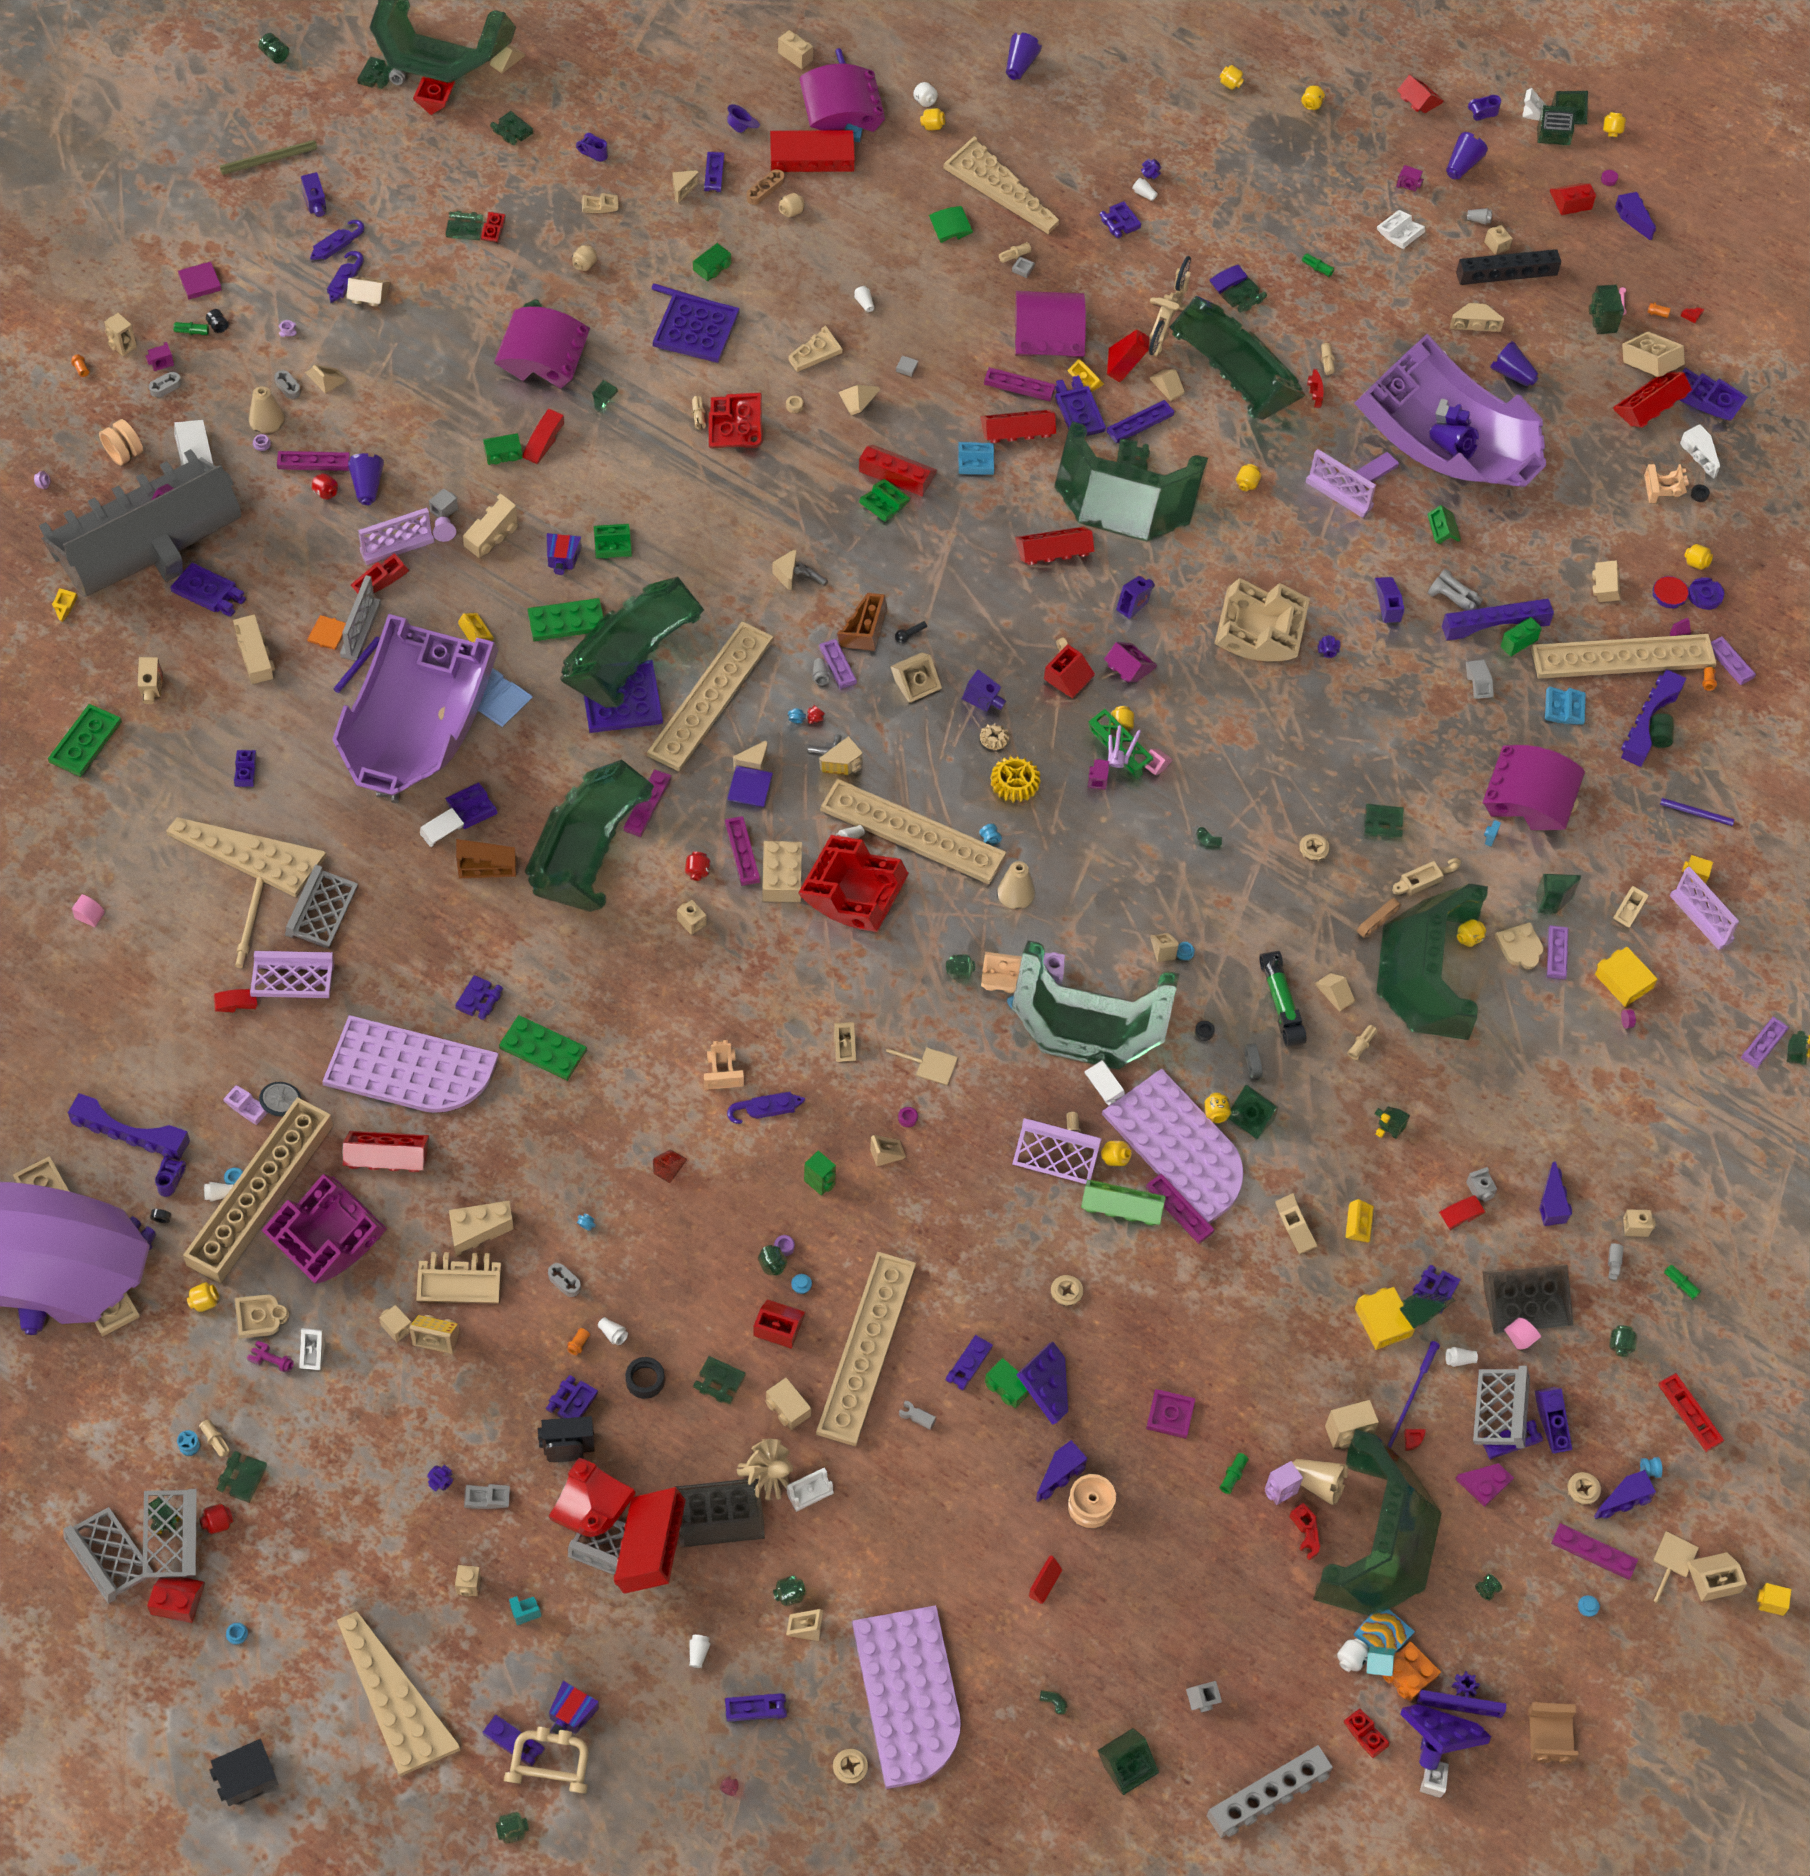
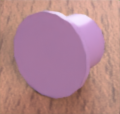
(444, 529)

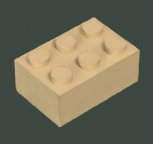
(1653, 354)
(781, 871)

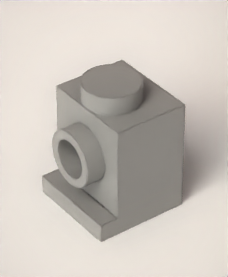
(1475, 1181)

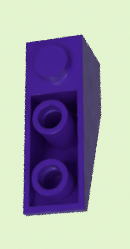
(1633, 212)
(1389, 599)
(1554, 1205)
(1554, 1418)
(1064, 1464)
(1630, 1492)

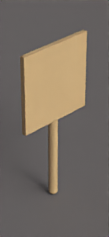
(933, 1065)
(1673, 1555)

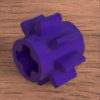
(1151, 168)
(1329, 646)
(440, 1478)
(1461, 1688)

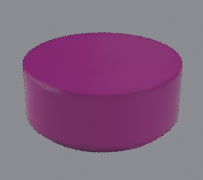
(1609, 177)
(1628, 1018)
(908, 1117)

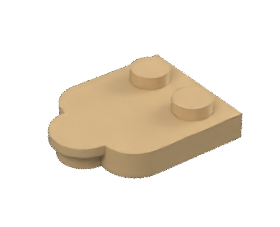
(1520, 945)
(259, 1316)

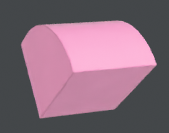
(1159, 763)
(87, 910)
(1522, 1333)

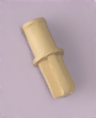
(1015, 252)
(1327, 358)
(698, 412)
(1362, 1042)
(1073, 1125)
(214, 1438)

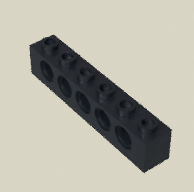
(1508, 267)

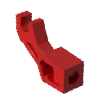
(1311, 1532)

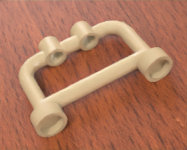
(543, 1734)

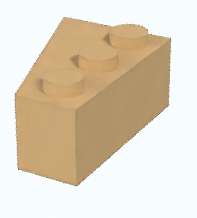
(492, 528)
(253, 650)
(479, 1223)

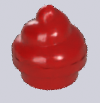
(815, 715)

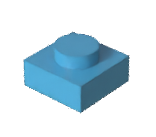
(857, 132)
(1491, 832)

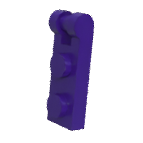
(714, 171)
(969, 1362)
(1498, 1450)
(755, 1707)
(505, 1736)

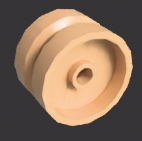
(121, 442)
(1091, 1501)

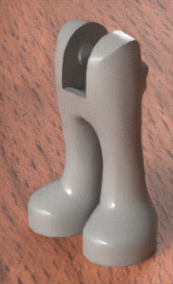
(1464, 598)

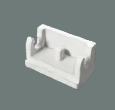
(441, 827)
(1105, 1083)
(810, 1489)

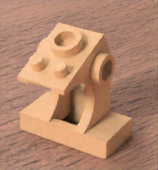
(1654, 481)
(722, 1054)

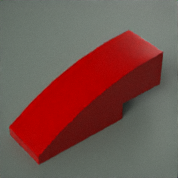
(543, 436)
(382, 574)

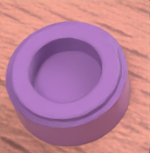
(786, 1243)

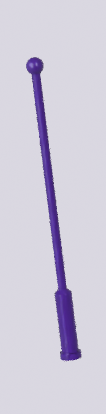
(1423, 1369)

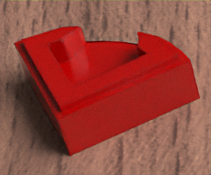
(1692, 314)
(1413, 1438)

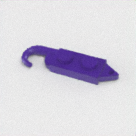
(336, 241)
(339, 284)
(766, 1106)

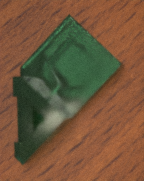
(603, 394)

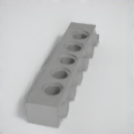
(1312, 1759)

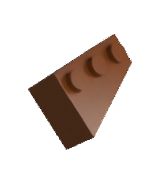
(865, 624)
(484, 860)

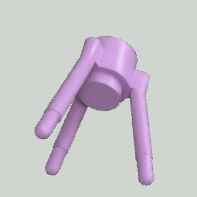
(1116, 757)

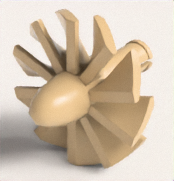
(767, 1465)

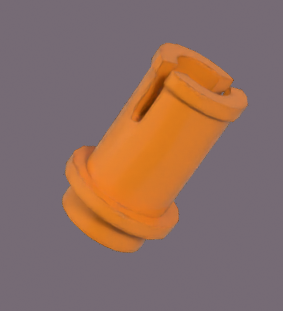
(1658, 310)
(79, 363)
(1709, 679)
(578, 1341)

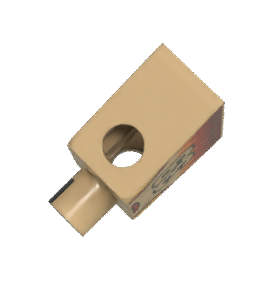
(149, 678)

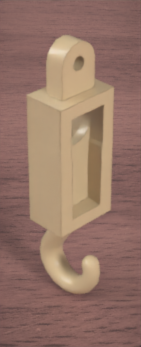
(1426, 875)

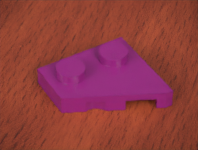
(1485, 1482)

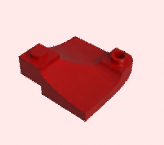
(736, 421)
(590, 1500)

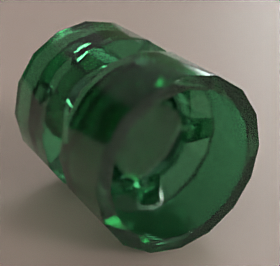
(273, 48)
(1662, 730)

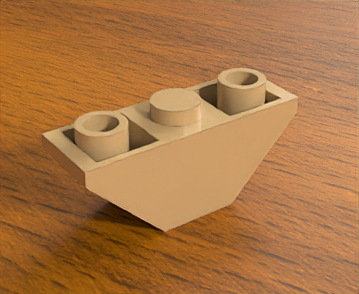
(1477, 318)
(1296, 1224)

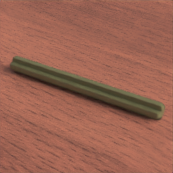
(268, 157)

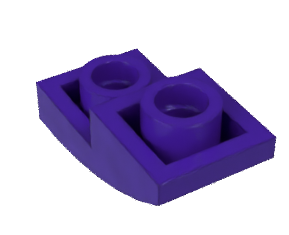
(1227, 278)
(245, 768)

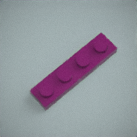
(1019, 384)
(313, 460)
(644, 811)
(742, 851)
(1181, 1209)
(1594, 1551)

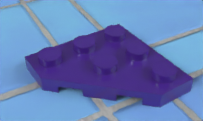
(1046, 1382)
(1444, 1730)

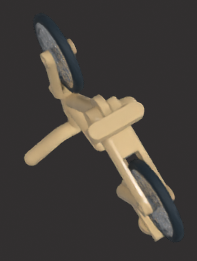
(1169, 306)

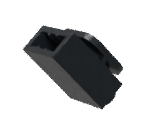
(566, 1438)
(243, 1773)

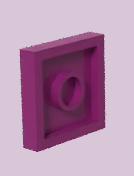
(199, 280)
(1170, 1413)

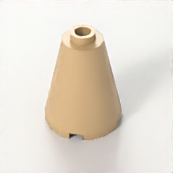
(265, 412)
(1016, 887)
(1322, 1478)

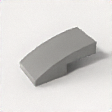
(486, 1497)

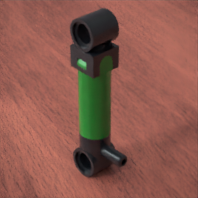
(1289, 1018)

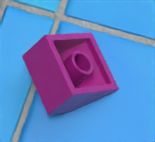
(1129, 662)

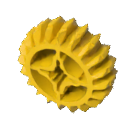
(1014, 772)

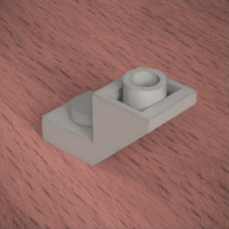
(1481, 677)

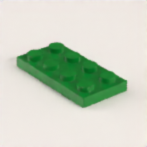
(564, 619)
(84, 740)
(542, 1047)

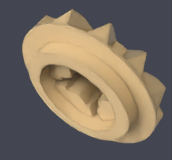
(992, 742)
(1319, 842)
(1065, 1282)
(1586, 1480)
(856, 1758)

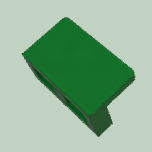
(1443, 525)

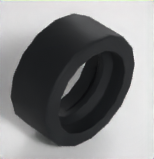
(648, 1392)

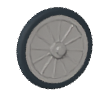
(278, 1097)

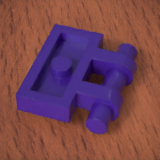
(1125, 219)
(473, 996)
(1444, 1284)
(577, 1402)

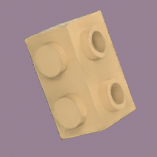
(795, 49)
(120, 334)
(1607, 581)
(788, 1404)

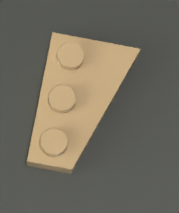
(818, 349)

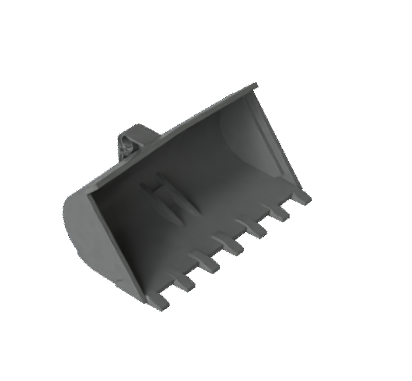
(144, 532)

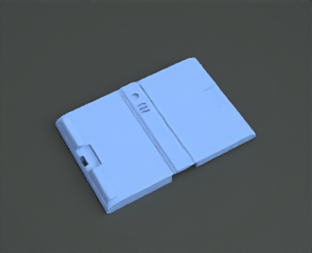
(502, 699)

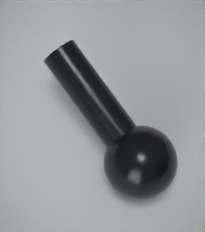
(902, 636)

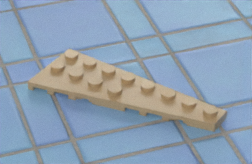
(986, 174)
(274, 861)
(405, 1718)

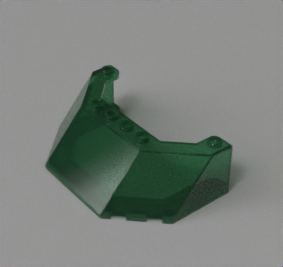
(431, 56)
(1239, 357)
(1124, 496)
(626, 639)
(580, 835)
(1414, 961)
(1087, 1023)
(1401, 1542)

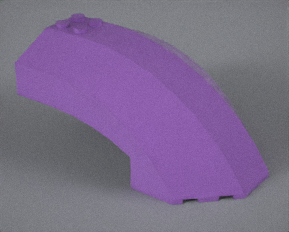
(1405, 406)
(394, 725)
(65, 1252)

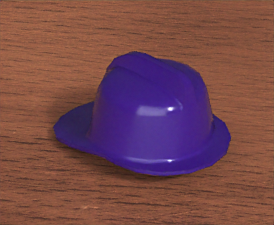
(740, 119)

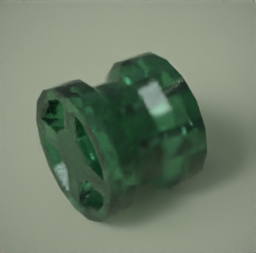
(1488, 1587)

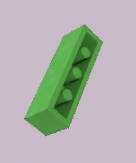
(1123, 1202)

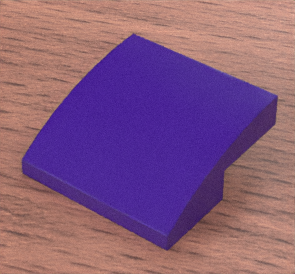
(750, 786)
(472, 805)

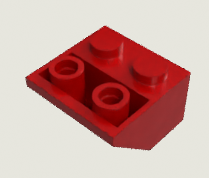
(1069, 671)
(778, 1323)

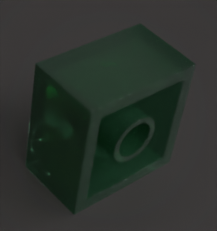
(1606, 309)

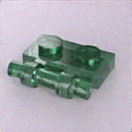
(371, 73)
(514, 125)
(464, 230)
(1241, 292)
(1127, 453)
(1384, 815)
(721, 1374)
(248, 1477)

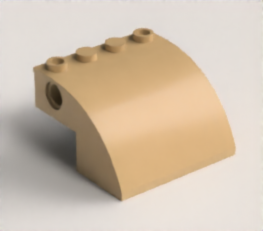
(1262, 623)

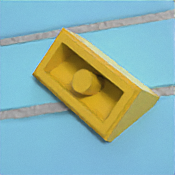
(1086, 375)
(474, 627)
(1359, 1221)

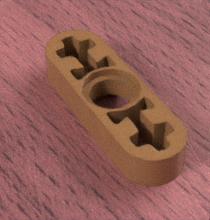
(764, 193)
(1379, 918)

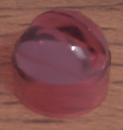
(729, 1786)

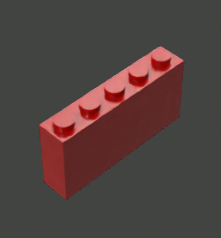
(812, 150)
(649, 1540)

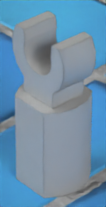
(1615, 1260)
(918, 1415)

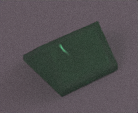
(1573, 99)
(1253, 1112)

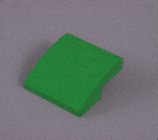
(950, 223)
(884, 500)
(612, 541)

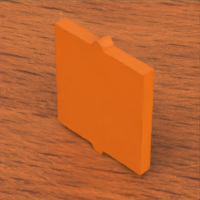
(327, 632)

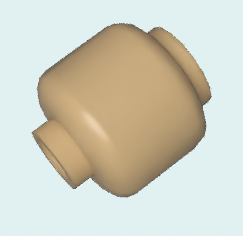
(791, 205)
(584, 258)

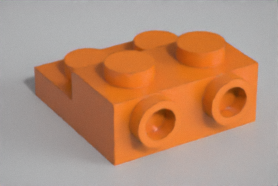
(1411, 1672)

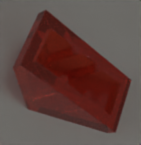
(668, 1165)

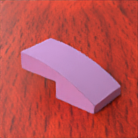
(245, 1105)

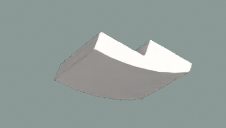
(1400, 229)

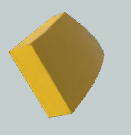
(64, 603)

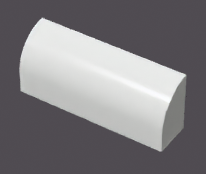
(192, 436)

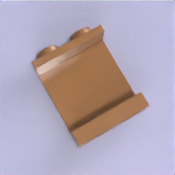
(1552, 1732)

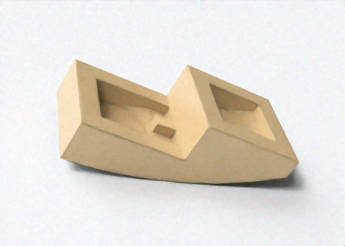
(602, 204)

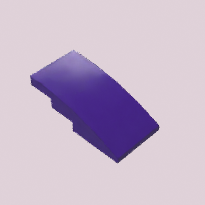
(1712, 396)

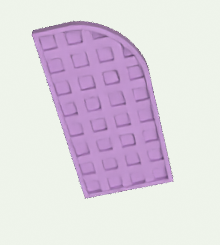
(408, 1067)
(1179, 1144)
(908, 1693)

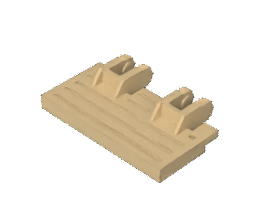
(459, 1283)

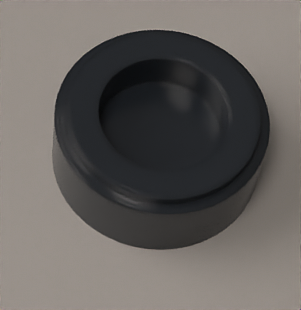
(1700, 493)
(1204, 1030)
(160, 1215)

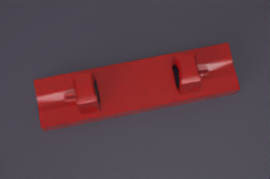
(1690, 1412)

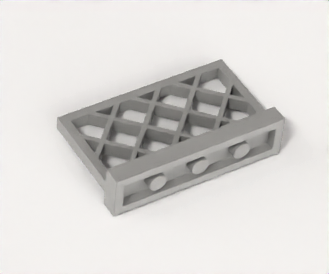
(360, 621)
(304, 905)
(1519, 1404)
(189, 1533)
(594, 1556)
(89, 1559)

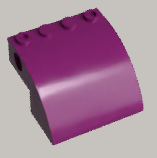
(842, 96)
(1050, 324)
(542, 343)
(1534, 785)
(324, 1230)

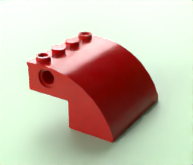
(853, 883)

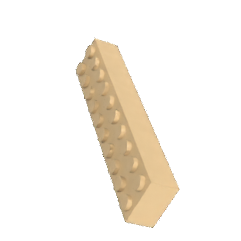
(258, 1190)

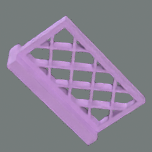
(1341, 492)
(399, 543)
(1696, 909)
(293, 962)
(1060, 1134)

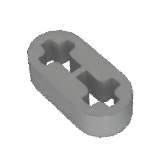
(164, 384)
(284, 386)
(561, 1283)

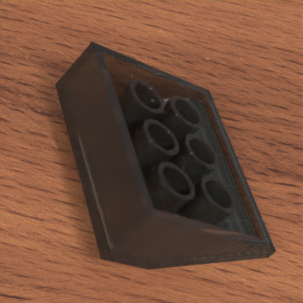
(1529, 1293)
(720, 1513)

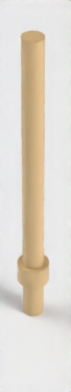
(243, 948)

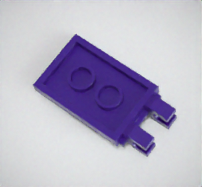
(1079, 406)
(207, 589)

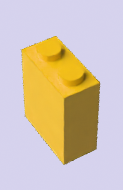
(1625, 976)
(1383, 1318)

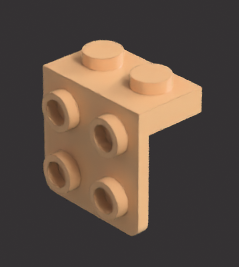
(1000, 972)

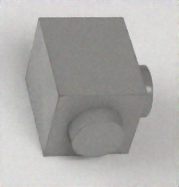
(443, 504)
(1204, 1696)

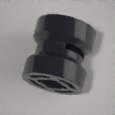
(217, 321)

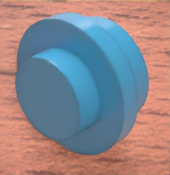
(796, 715)
(1185, 951)
(586, 1222)
(801, 1283)
(1588, 1606)
(236, 1633)

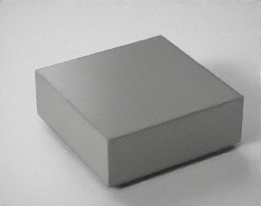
(1023, 267)
(907, 366)

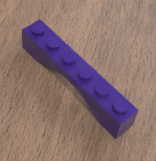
(1464, 623)
(1667, 692)
(163, 1140)

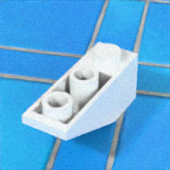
(1701, 448)

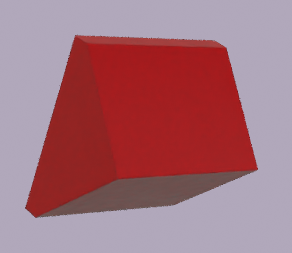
(433, 94)

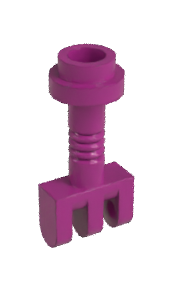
(285, 1363)

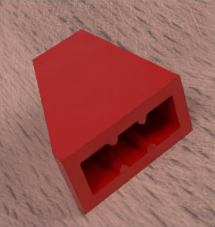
(1126, 354)

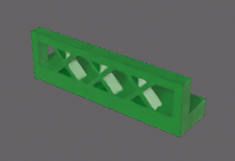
(1102, 734)

